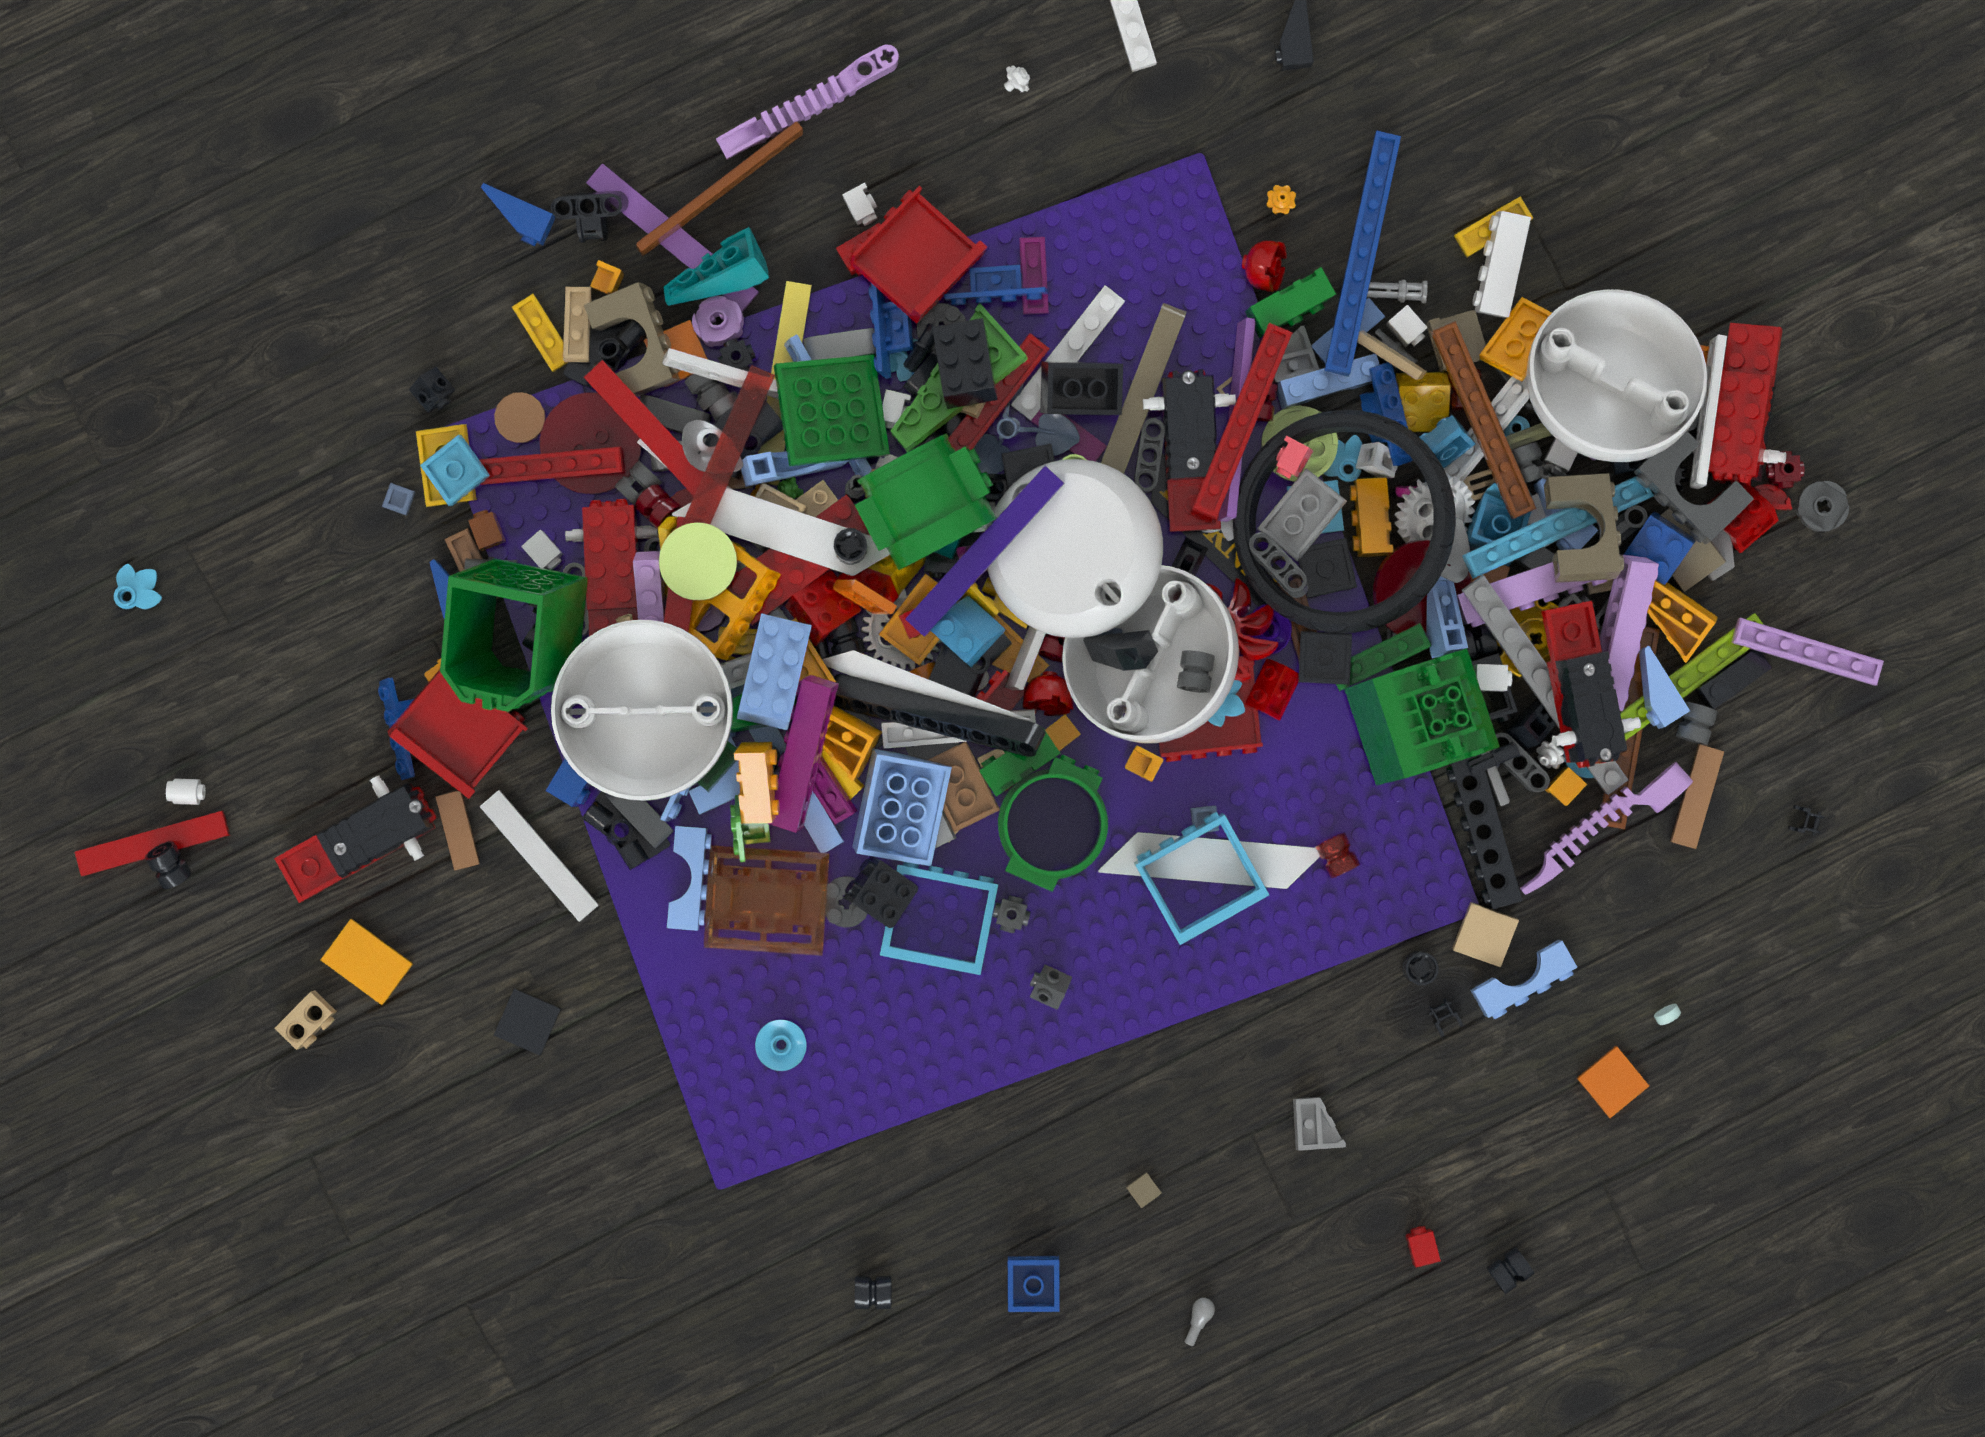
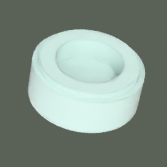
(1667, 1014)

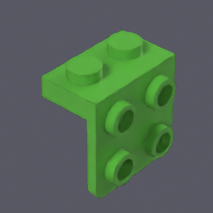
(746, 833)

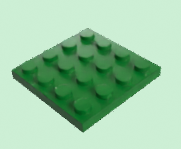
(831, 410)

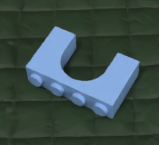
(725, 788)

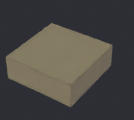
(1143, 1190)

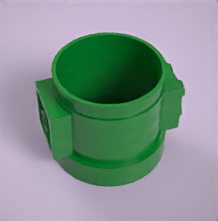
(925, 500)
(1062, 769)

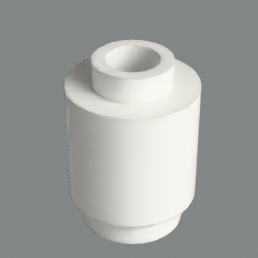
(185, 791)

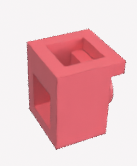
(1292, 458)

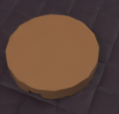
(519, 417)

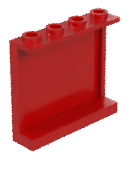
(915, 255)
(1235, 734)
(454, 736)

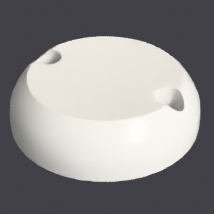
(1616, 375)
(1077, 549)
(1150, 696)
(642, 710)

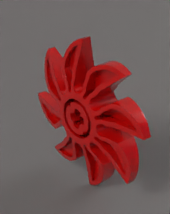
(1249, 625)

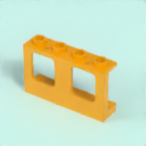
(738, 610)

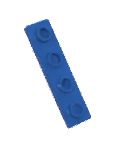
(996, 282)
(891, 333)
(1386, 402)
(392, 712)

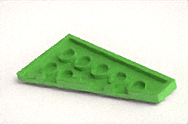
(929, 408)

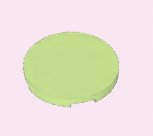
(1323, 447)
(698, 561)

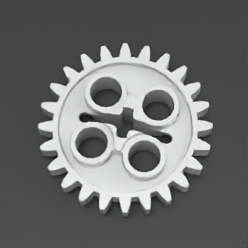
(1417, 511)
(888, 652)

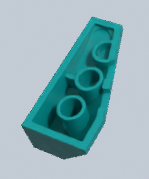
(728, 270)

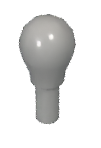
(1202, 1312)

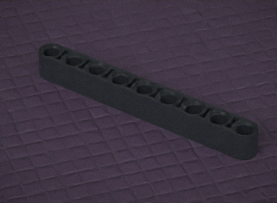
(938, 715)

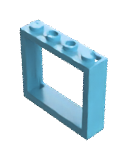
(959, 878)
(1223, 912)

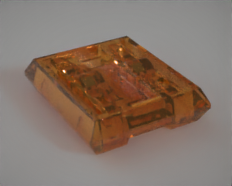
(766, 900)

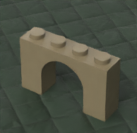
(637, 304)
(1595, 496)

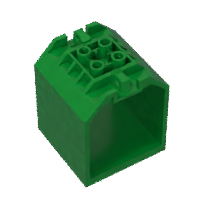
(469, 626)
(1422, 717)

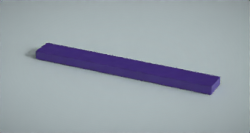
(985, 551)

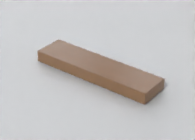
(1697, 796)

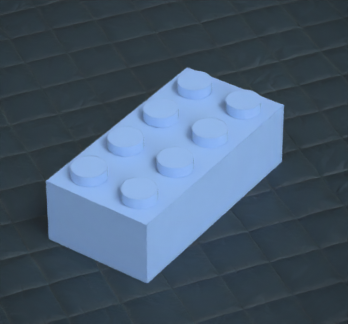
(774, 671)

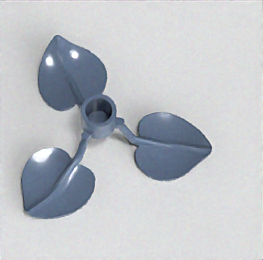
(1052, 429)

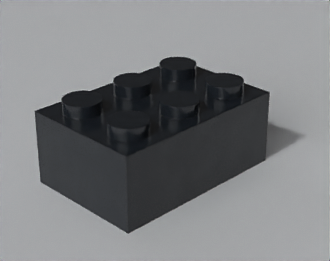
(965, 363)
(1081, 388)

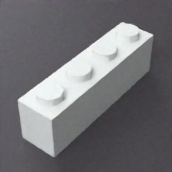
(1501, 264)

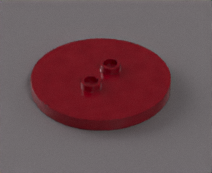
(584, 424)
(1396, 572)

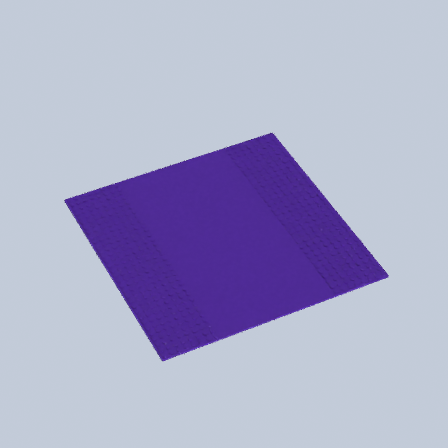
(919, 1037)

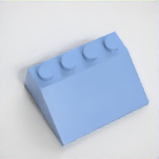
(901, 807)

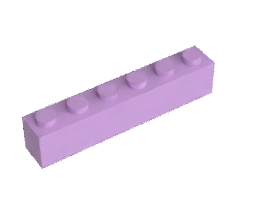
(1523, 590)
(1626, 619)

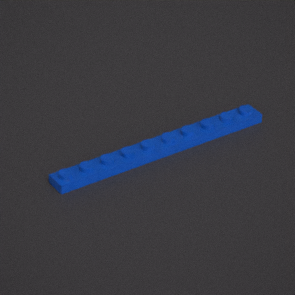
(1362, 253)

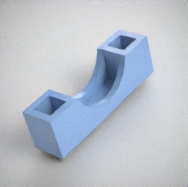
(1321, 383)
(774, 466)
(692, 846)
(1552, 963)

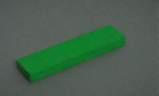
(1387, 654)

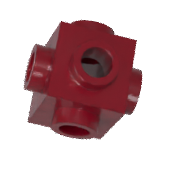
(1777, 475)

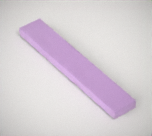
(1807, 651)

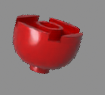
(1264, 265)
(1049, 694)

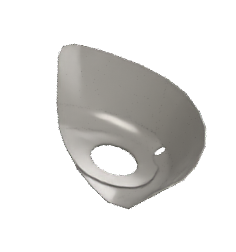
(693, 443)
(1458, 568)

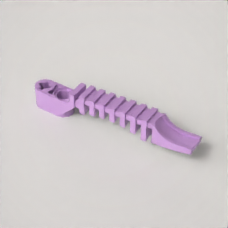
(813, 102)
(1656, 794)

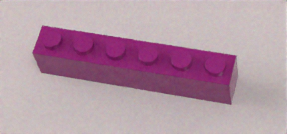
(803, 750)

